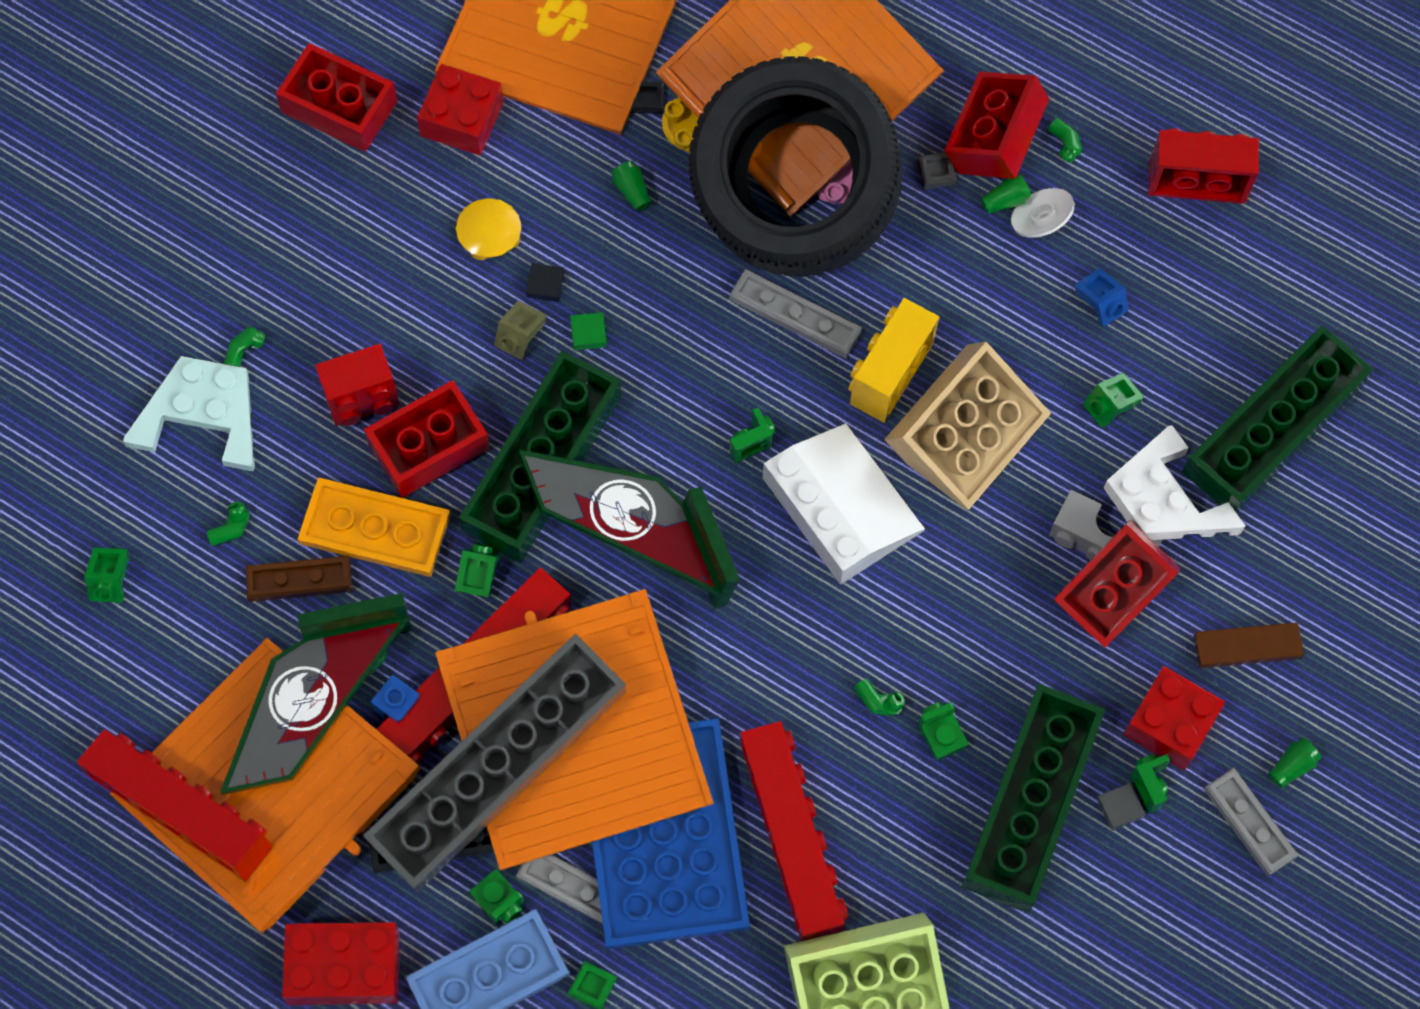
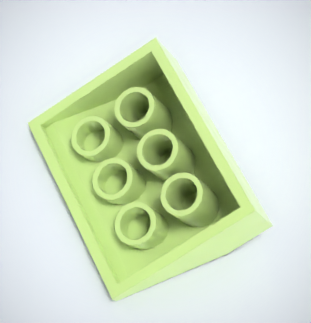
(870, 968)

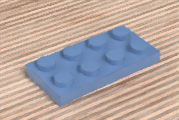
(493, 969)

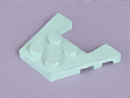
(204, 397)

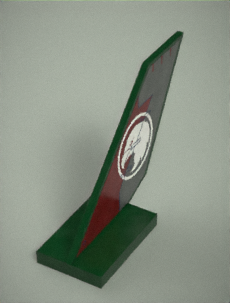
(637, 517)
(311, 687)

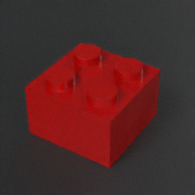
(460, 109)
(358, 385)
(1174, 718)

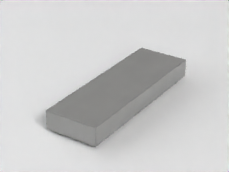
(1250, 822)
(563, 884)

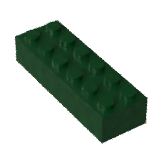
(1277, 419)
(558, 423)
(1033, 799)

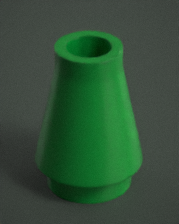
(631, 184)
(1006, 195)
(1295, 762)

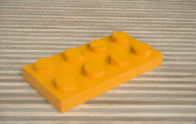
(374, 527)

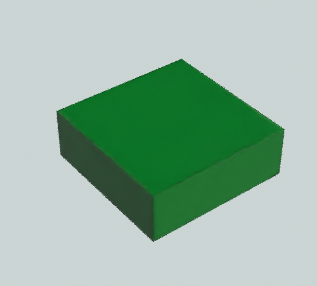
(588, 331)
(592, 986)

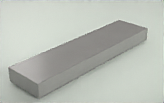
(795, 313)

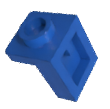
(1104, 295)
(394, 700)

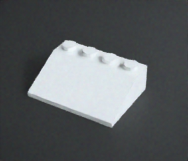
(841, 501)

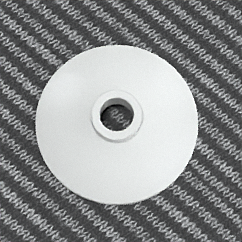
(1043, 213)

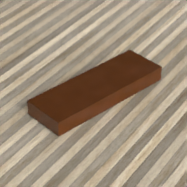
(298, 578)
(1248, 645)

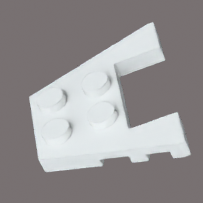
(1155, 501)

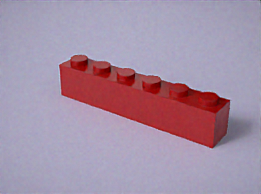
(175, 804)
(792, 831)

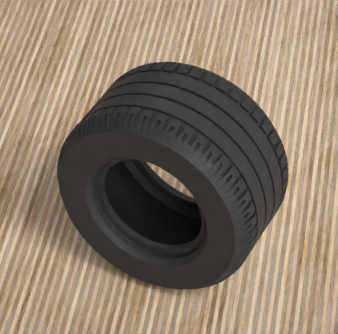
(782, 95)

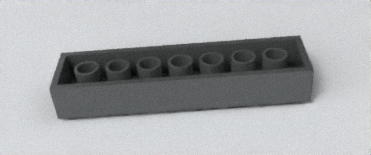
(495, 763)

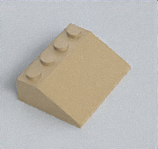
(968, 424)

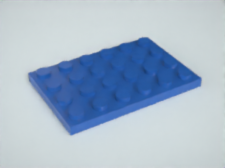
(679, 872)

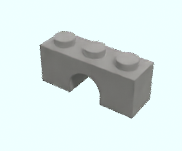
(1078, 526)

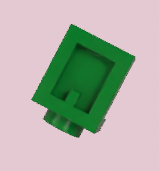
(1112, 399)
(752, 442)
(477, 570)
(106, 574)
(942, 731)
(1149, 787)
(498, 898)

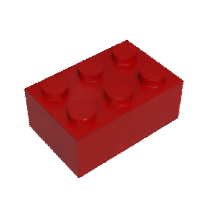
(337, 97)
(997, 125)
(1203, 166)
(427, 438)
(1117, 583)
(341, 963)

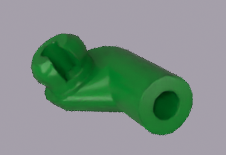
(1070, 140)
(240, 343)
(233, 527)
(879, 703)

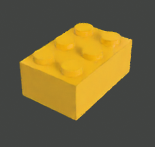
(892, 359)

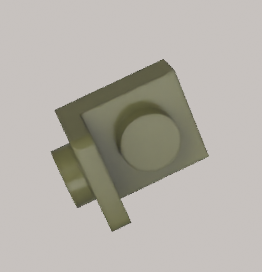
(518, 329)

